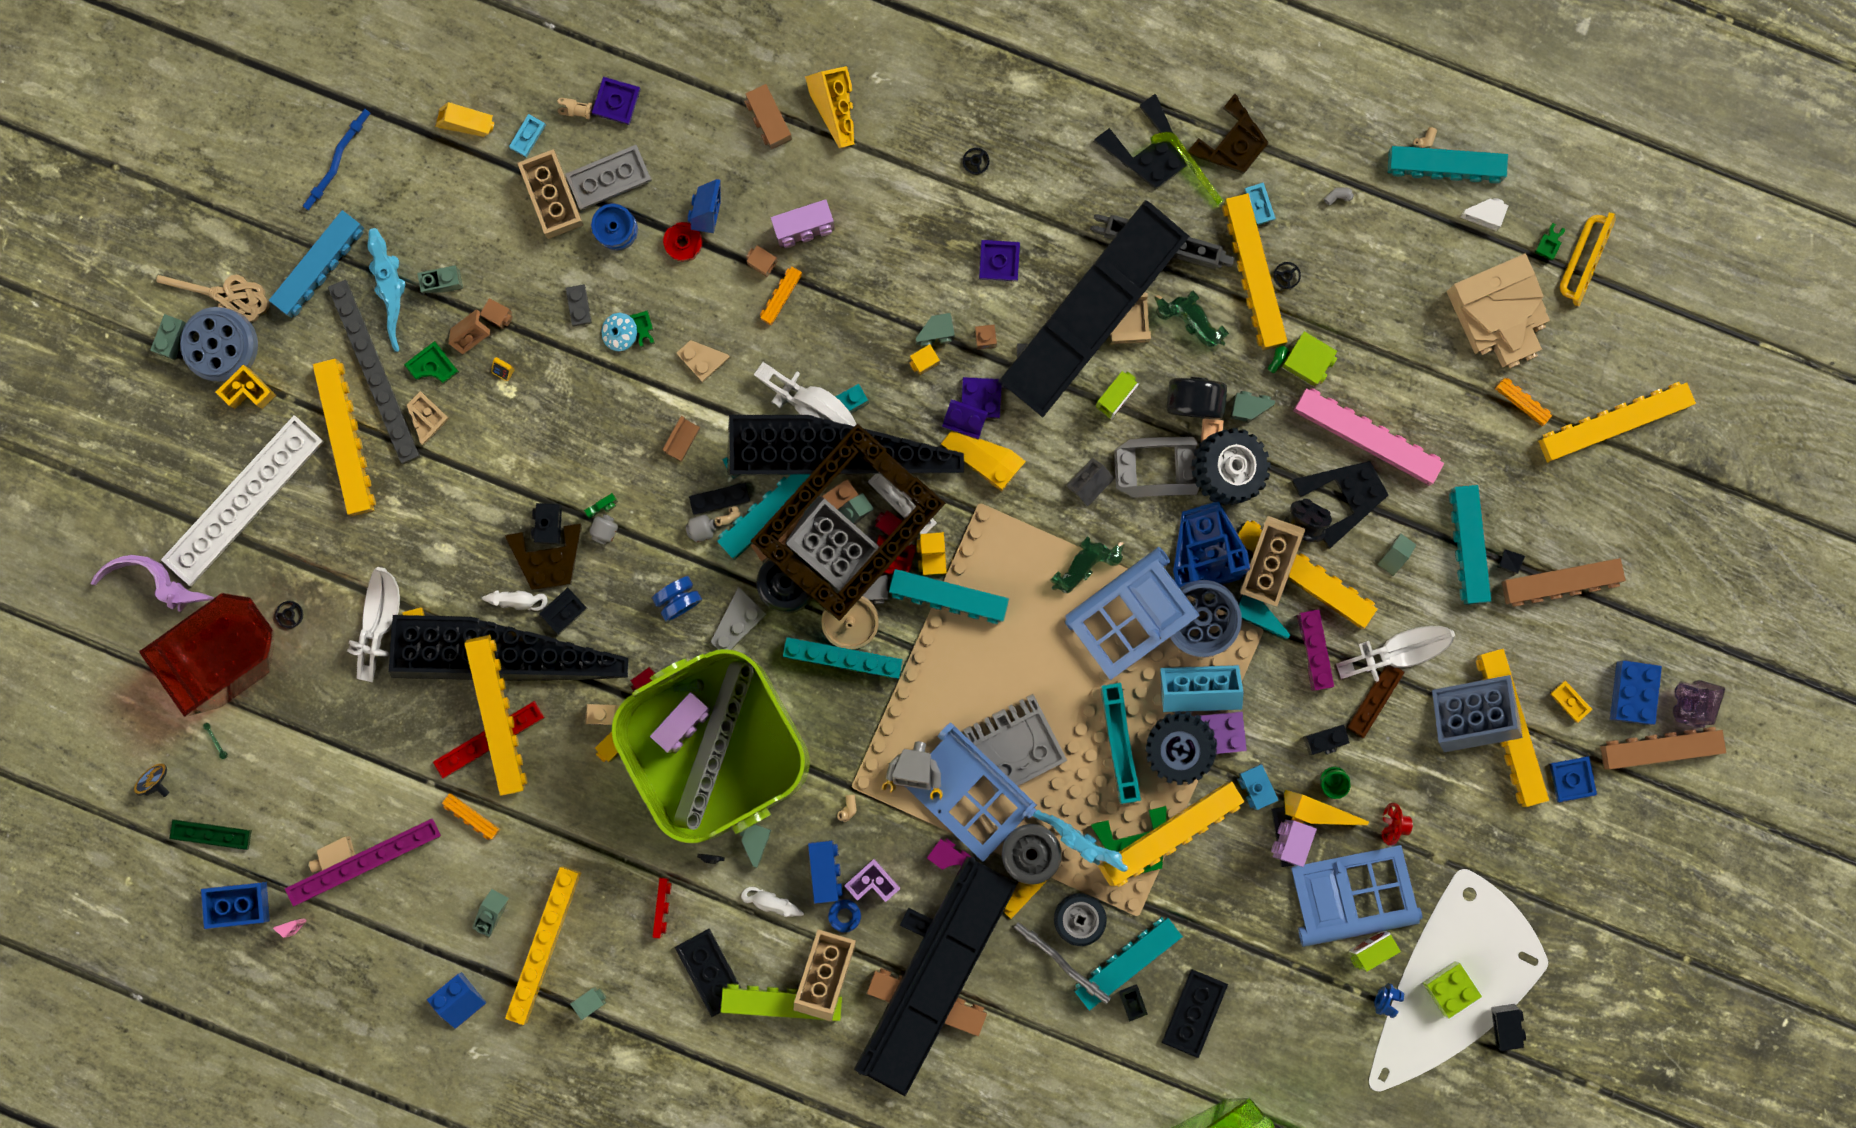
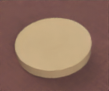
(855, 628)

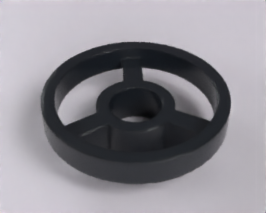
(978, 164)
(1289, 272)
(293, 614)
(712, 859)

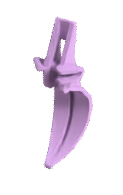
(167, 592)

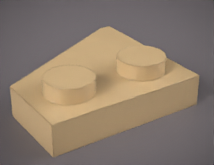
(702, 359)
(425, 417)

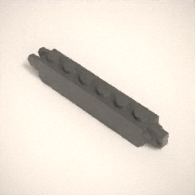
(1192, 250)

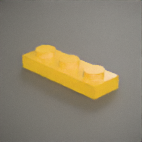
(1020, 897)

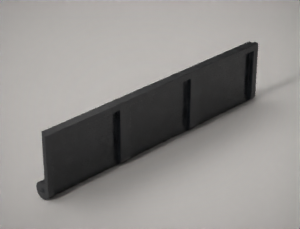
(1093, 308)
(935, 976)

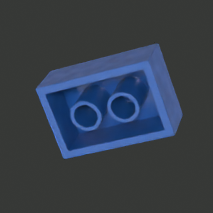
(1635, 692)
(825, 871)
(235, 905)

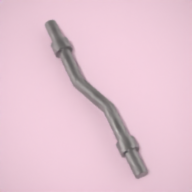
(1092, 988)

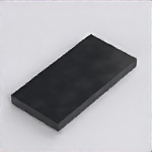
(707, 968)
(1194, 1013)

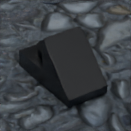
(1132, 1002)

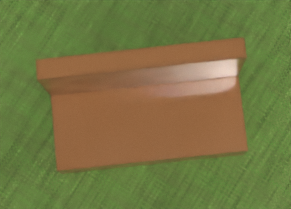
(681, 439)

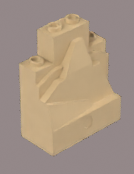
(1502, 310)

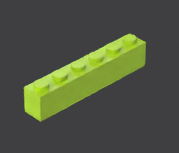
(765, 1002)

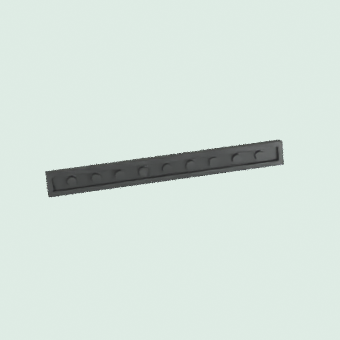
(374, 371)

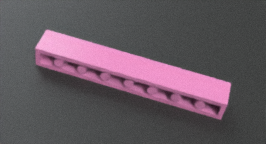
(1368, 436)

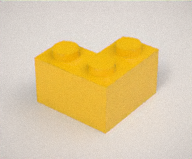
(245, 384)
(933, 554)

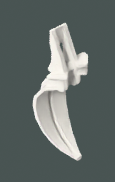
(807, 401)
(380, 605)
(1401, 650)

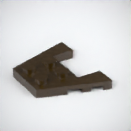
(1239, 146)
(549, 566)

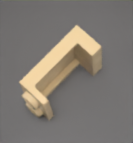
(1134, 326)

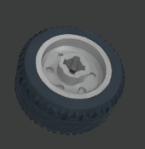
(1092, 925)

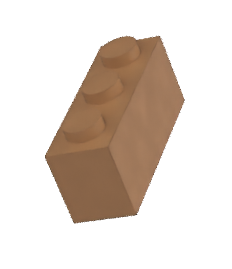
(767, 117)

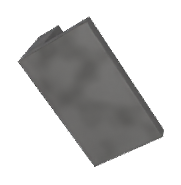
(1090, 481)

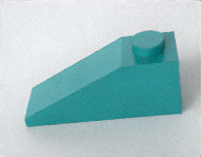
(1258, 613)

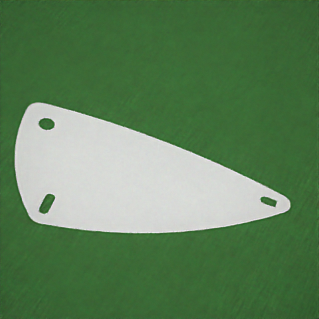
(1486, 941)

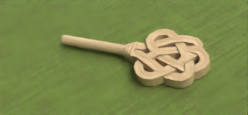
(228, 288)

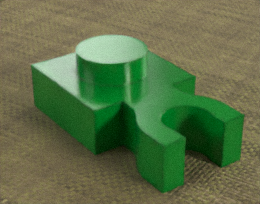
(1549, 243)
(643, 326)
(606, 504)

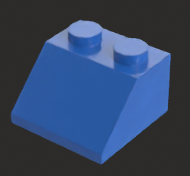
(705, 207)
(456, 1000)

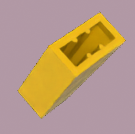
(464, 120)

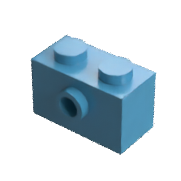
(1257, 787)

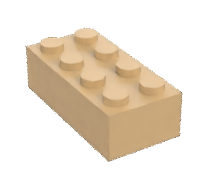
(550, 194)
(1272, 561)
(824, 975)

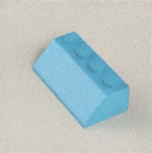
(1201, 688)

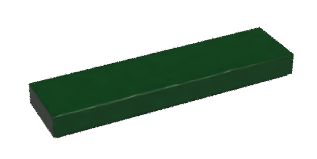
(210, 834)

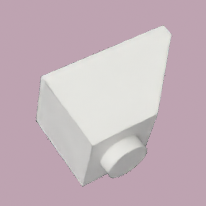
(1487, 213)

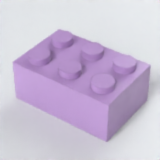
(803, 224)
(681, 723)
(1293, 842)

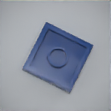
(1573, 779)

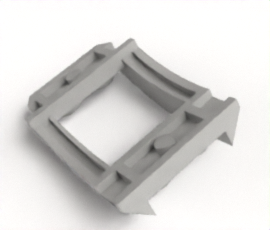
(1126, 467)

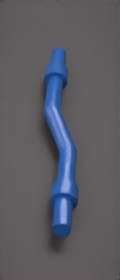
(317, 192)

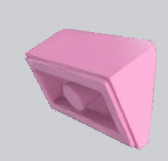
(290, 928)

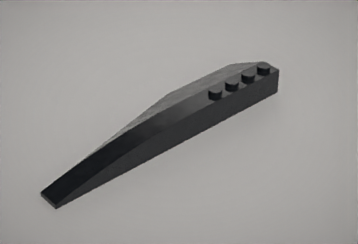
(803, 442)
(436, 650)

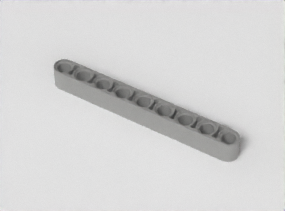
(714, 745)

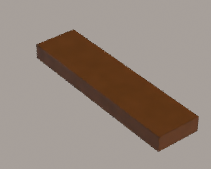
(1375, 700)

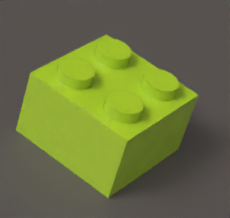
(1452, 989)

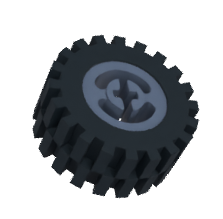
(1186, 728)

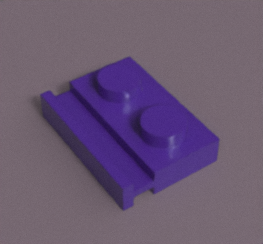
(964, 419)

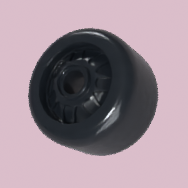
(1196, 398)
(776, 597)

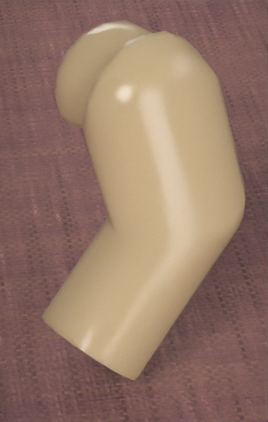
(1427, 141)
(727, 519)
(849, 810)

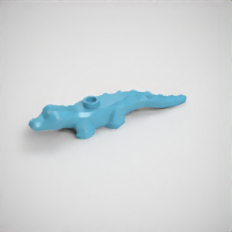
(389, 284)
(1081, 843)

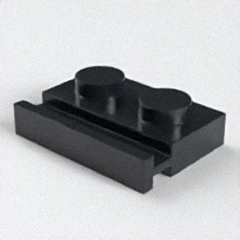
(563, 611)

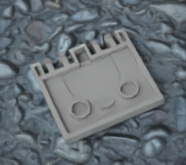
(1019, 747)

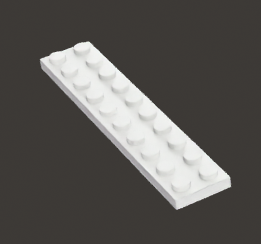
(242, 500)

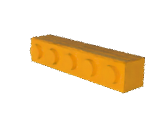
(780, 295)
(1523, 401)
(470, 817)

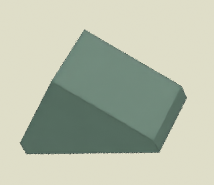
(1397, 554)

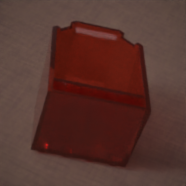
(212, 654)

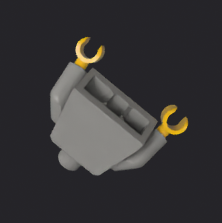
(914, 769)

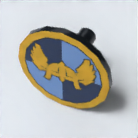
(151, 781)

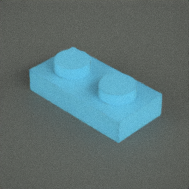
(527, 135)
(1260, 204)

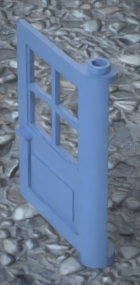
(1150, 597)
(960, 770)
(1329, 901)

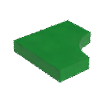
(431, 363)

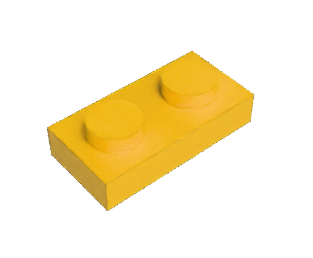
(1571, 701)

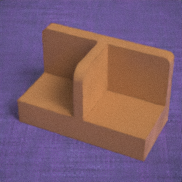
(468, 333)

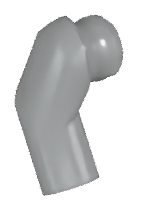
(1345, 193)

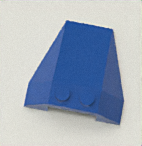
(1209, 547)

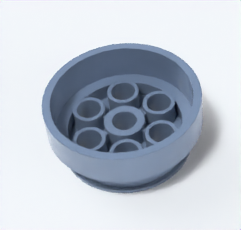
(242, 338)
(1229, 624)

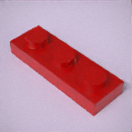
(662, 907)

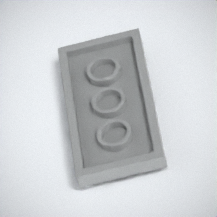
(608, 177)

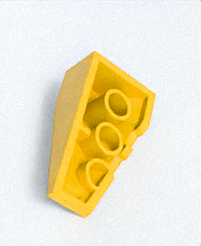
(832, 98)
(989, 460)
(1309, 810)

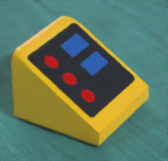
(502, 369)

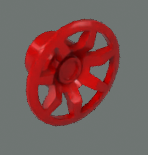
(1398, 824)

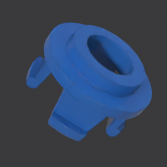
(833, 913)
(1384, 998)

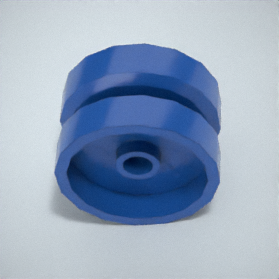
(622, 235)
(676, 598)

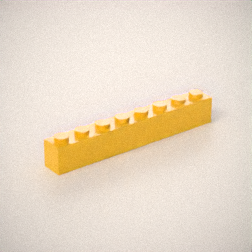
(1255, 272)
(1616, 422)
(343, 437)
(1317, 583)
(495, 714)
(1519, 752)
(1174, 832)
(543, 945)

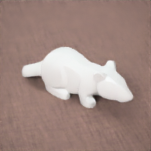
(519, 600)
(769, 902)

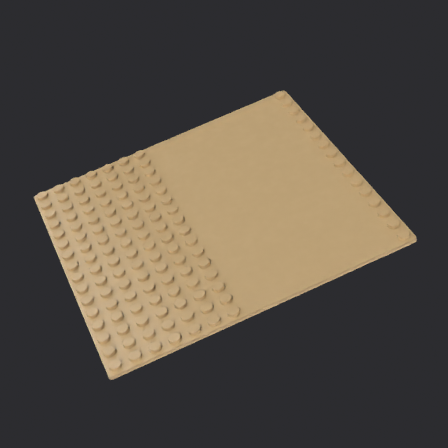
(976, 668)

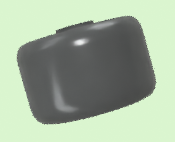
(1031, 837)

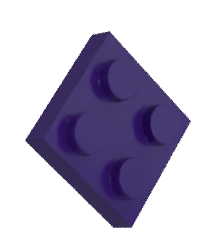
(616, 100)
(999, 260)
(982, 394)

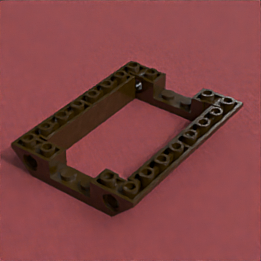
(924, 499)

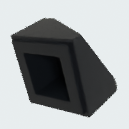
(1511, 561)

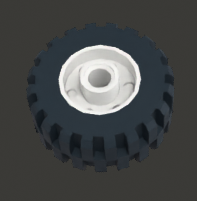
(1231, 466)

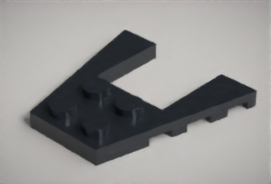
(1157, 161)
(1359, 487)

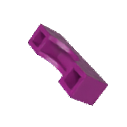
(1316, 649)
(945, 855)

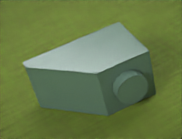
(754, 842)
(589, 1002)

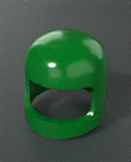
(1330, 777)

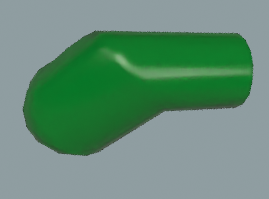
(1280, 355)

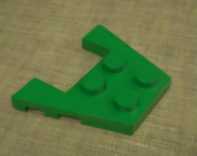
(1104, 833)

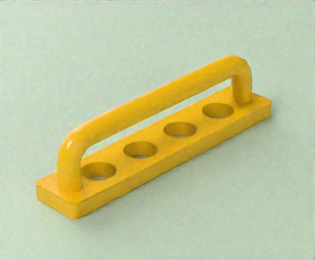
(1577, 296)

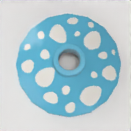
(626, 332)

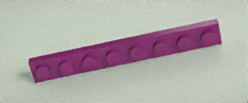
(362, 862)

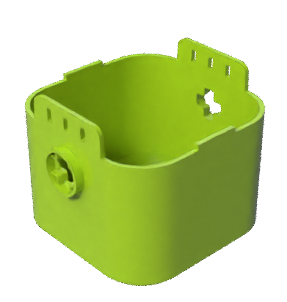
(761, 764)

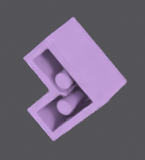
(872, 877)

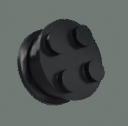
(1311, 518)

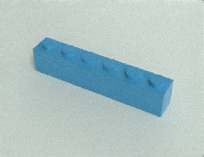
(316, 264)

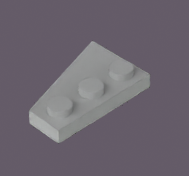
(737, 621)

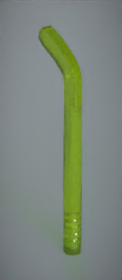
(1171, 137)

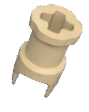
(575, 108)

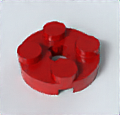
(676, 233)

